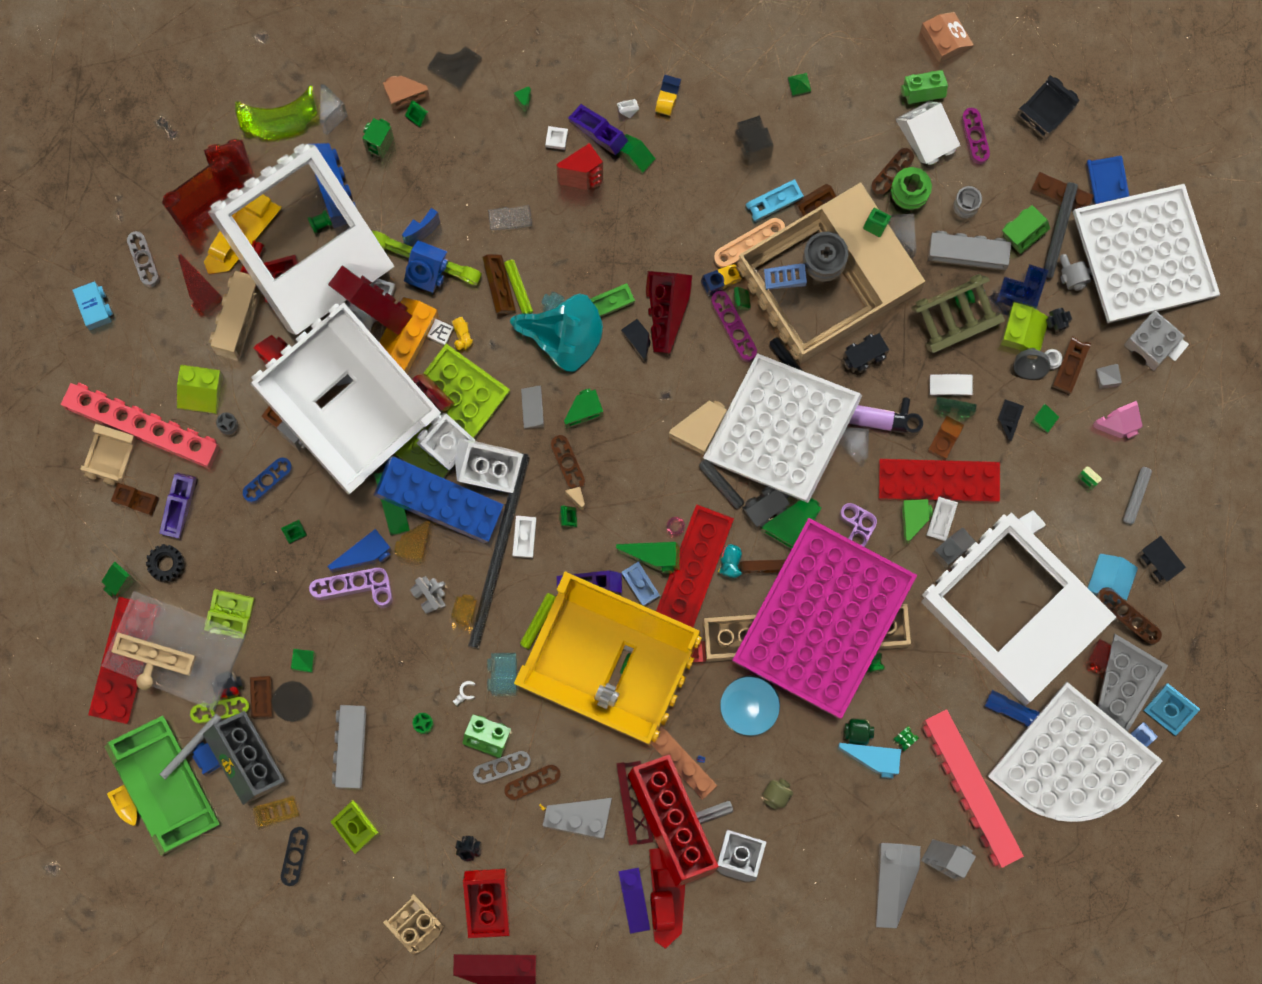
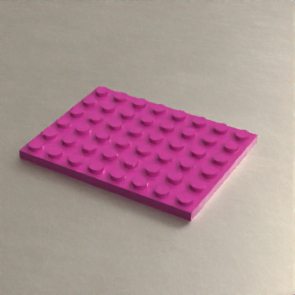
(824, 618)

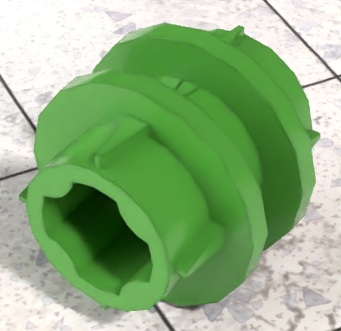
(914, 177)

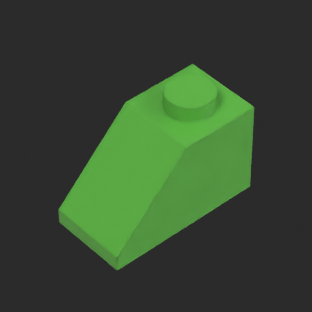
(915, 517)

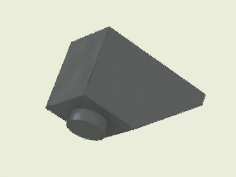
(953, 547)

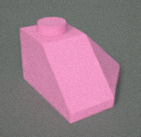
(1121, 422)

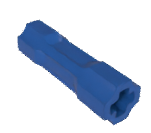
(1010, 708)

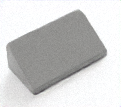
(532, 407)

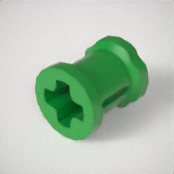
(319, 221)

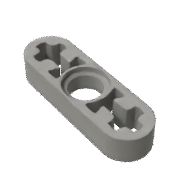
(143, 244)
(514, 756)

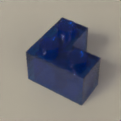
(1023, 292)

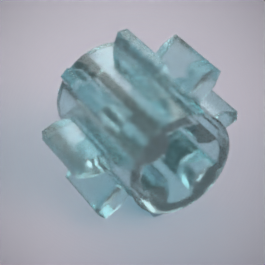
(552, 301)

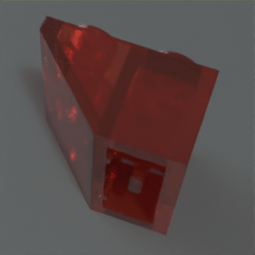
(235, 151)

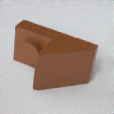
(946, 437)

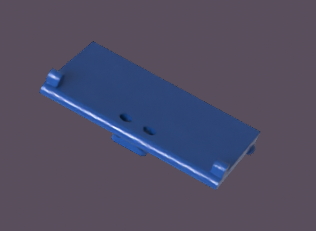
(1107, 178)

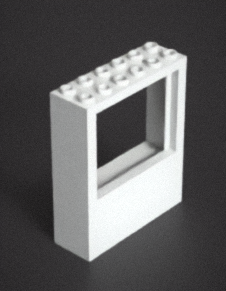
(303, 291)
(1047, 640)

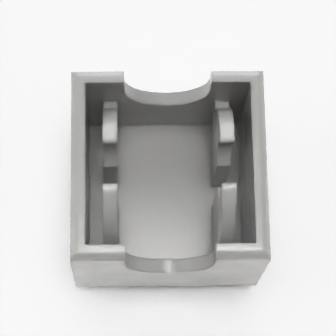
(1154, 339)

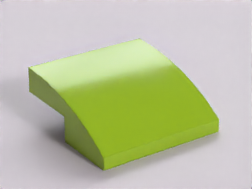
(231, 610)

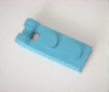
(775, 200)

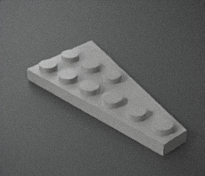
(1128, 681)

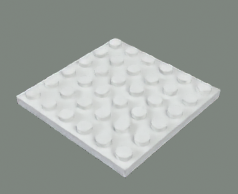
(1146, 253)
(782, 427)

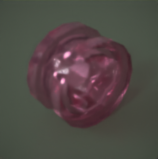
(680, 530)

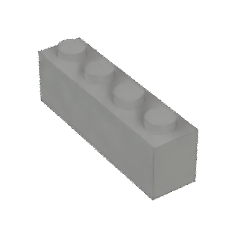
(969, 250)
(350, 747)

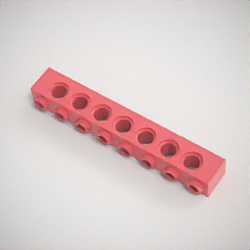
(77, 393)

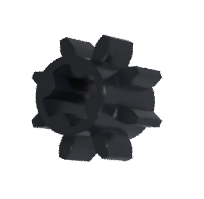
(1059, 319)
(468, 848)

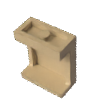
(108, 455)

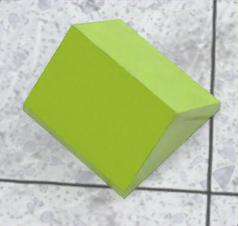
(355, 827)

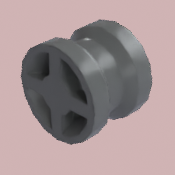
(224, 420)

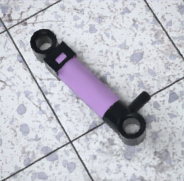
(887, 419)

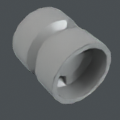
(967, 202)

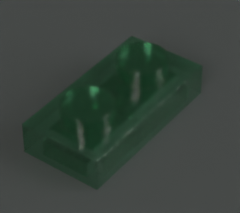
(948, 405)

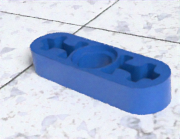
(275, 465)

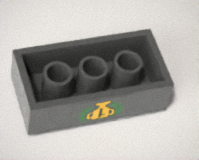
(243, 757)

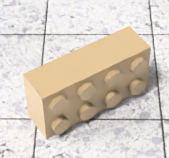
(236, 316)

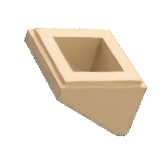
(576, 496)

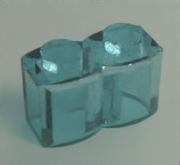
(503, 674)

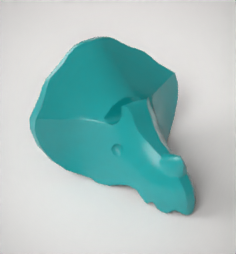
(566, 332)

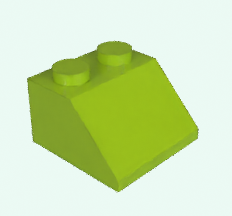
(1024, 328)
(199, 389)

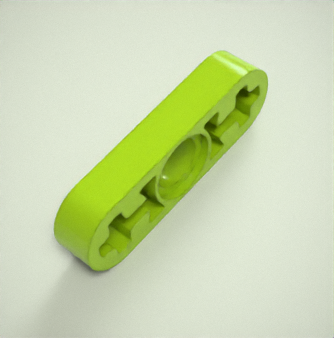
(234, 702)

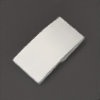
(951, 384)

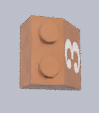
(945, 36)

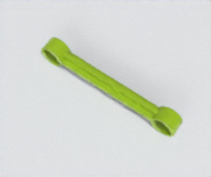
(465, 273)

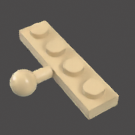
(152, 655)

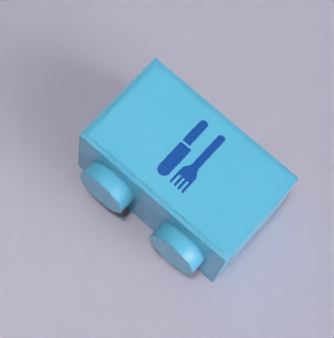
(92, 305)

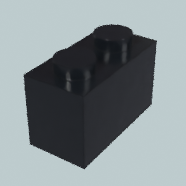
(1161, 560)

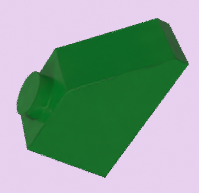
(584, 408)
(117, 581)

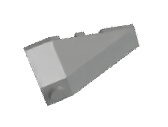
(896, 875)

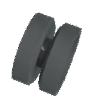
(825, 268)

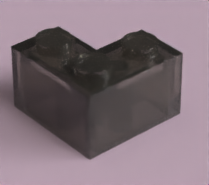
(755, 140)

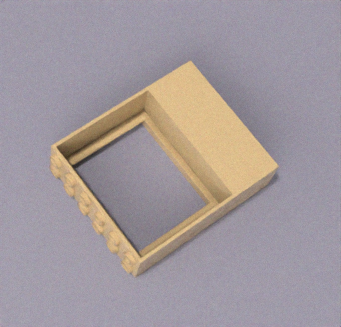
(875, 267)

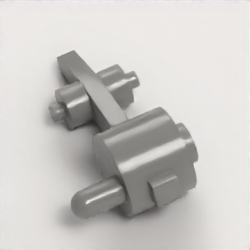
(1074, 275)

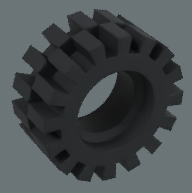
(173, 572)

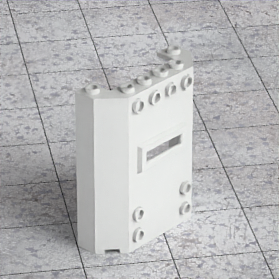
(366, 418)

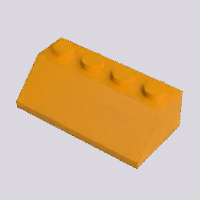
(408, 343)

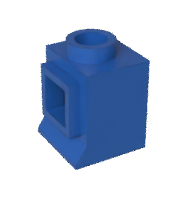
(205, 759)

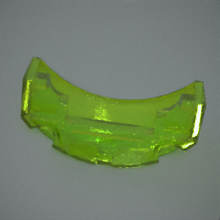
(279, 121)

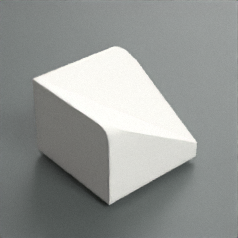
(1032, 522)

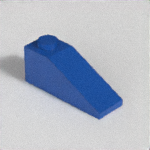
(365, 552)

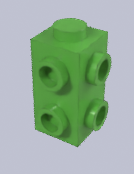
(924, 87)

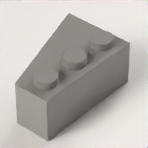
(579, 818)
(949, 859)

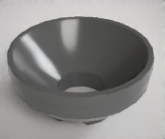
(1032, 368)

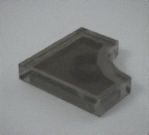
(455, 67)

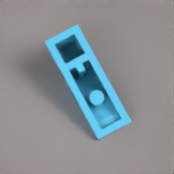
(878, 759)

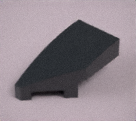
(638, 337)
(1009, 417)

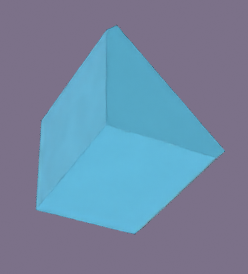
(1112, 573)
(1171, 709)

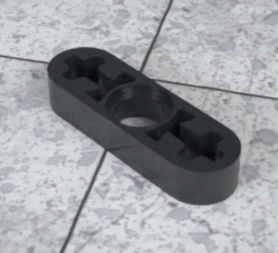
(303, 842)

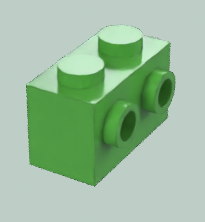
(1026, 229)
(486, 735)

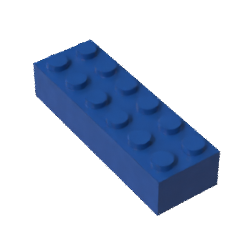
(438, 499)

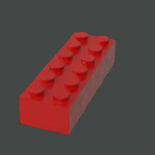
(672, 820)

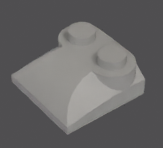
(740, 856)

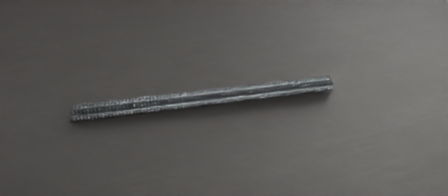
(496, 557)

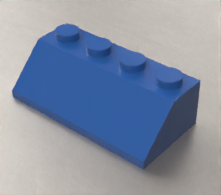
(331, 156)

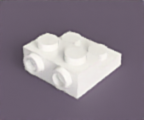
(442, 439)

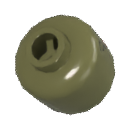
(777, 793)

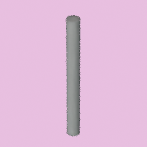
(188, 748)

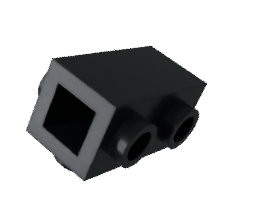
(861, 355)

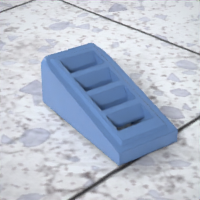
(784, 269)

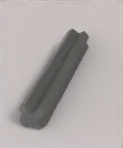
(721, 483)

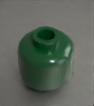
(858, 731)

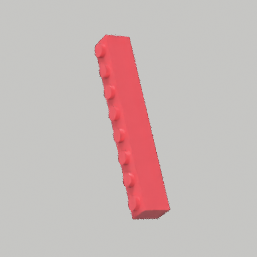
(973, 789)

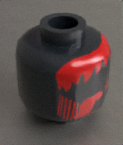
(232, 686)

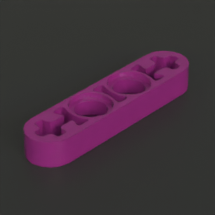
(731, 327)

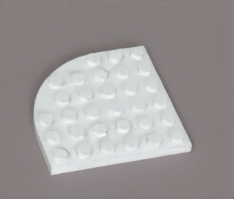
(1074, 761)

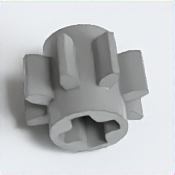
(606, 696)

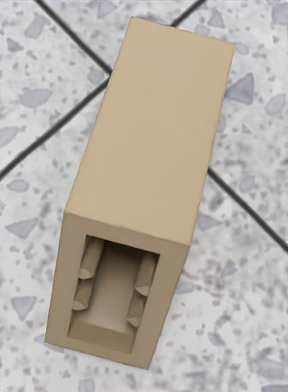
(699, 427)

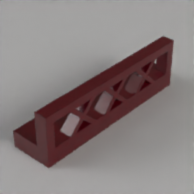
(626, 801)

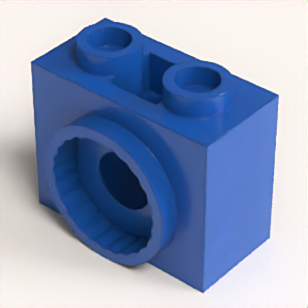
(426, 266)

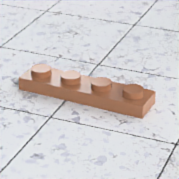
(684, 764)

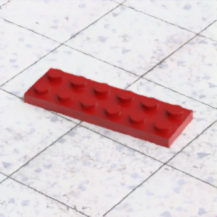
(933, 478)
(698, 561)
(114, 692)

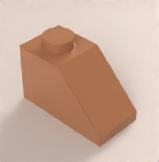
(403, 90)

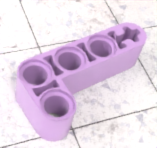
(856, 522)
(350, 588)

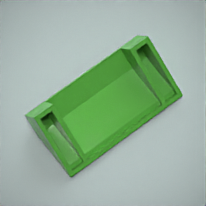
(169, 808)

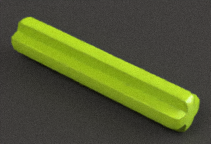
(518, 287)
(537, 621)

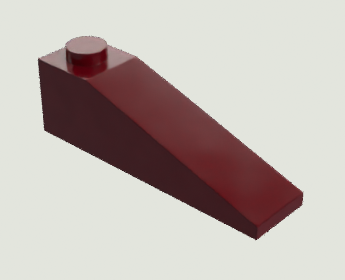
(668, 302)
(496, 968)

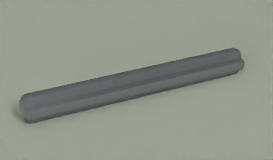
(1060, 228)

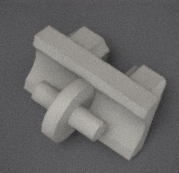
(432, 591)

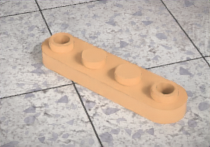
(741, 244)

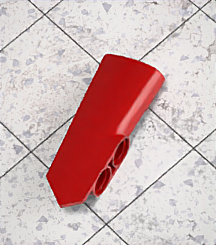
(666, 902)

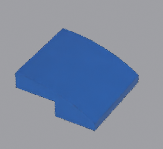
(420, 231)

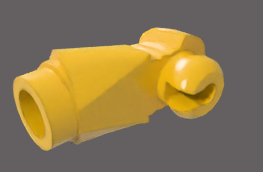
(462, 331)

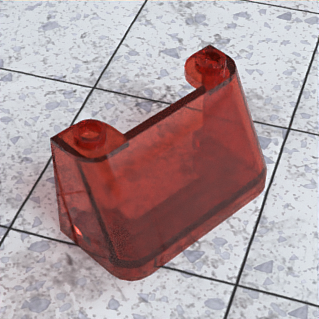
(192, 200)

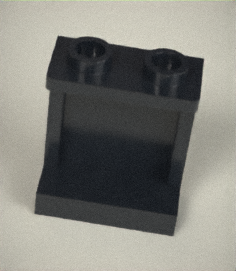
(1048, 107)

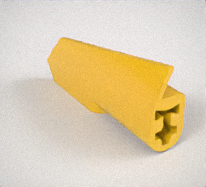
(252, 221)

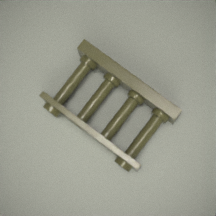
(972, 325)

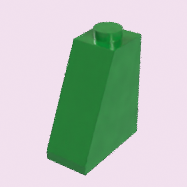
(789, 524)

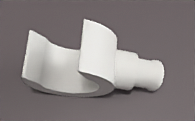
(461, 697)

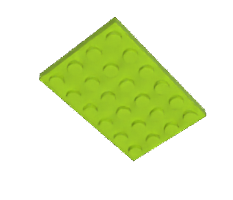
(475, 400)

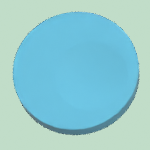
(750, 705)

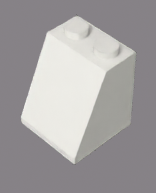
(929, 132)

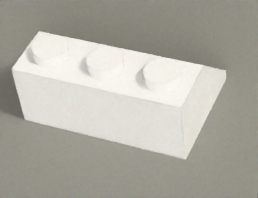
(487, 465)

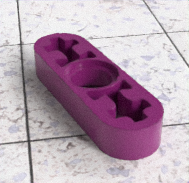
(977, 121)

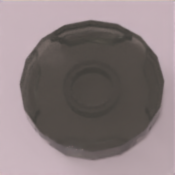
(292, 701)

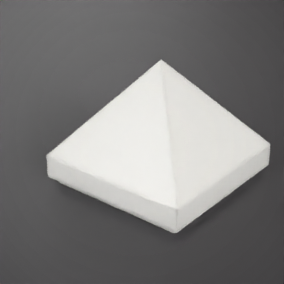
(628, 108)

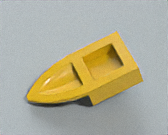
(123, 805)

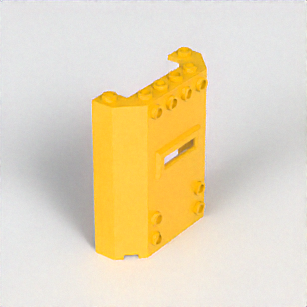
(583, 647)

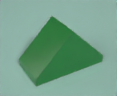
(637, 154)

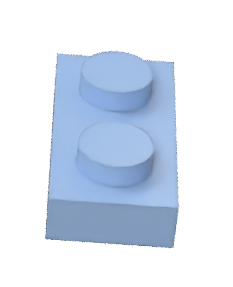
(640, 584)

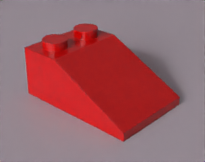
(486, 903)

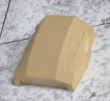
(414, 926)

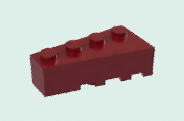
(370, 299)

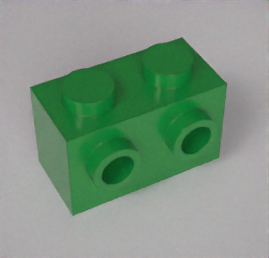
(378, 137)

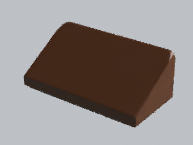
(815, 199)

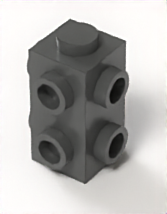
(765, 506)

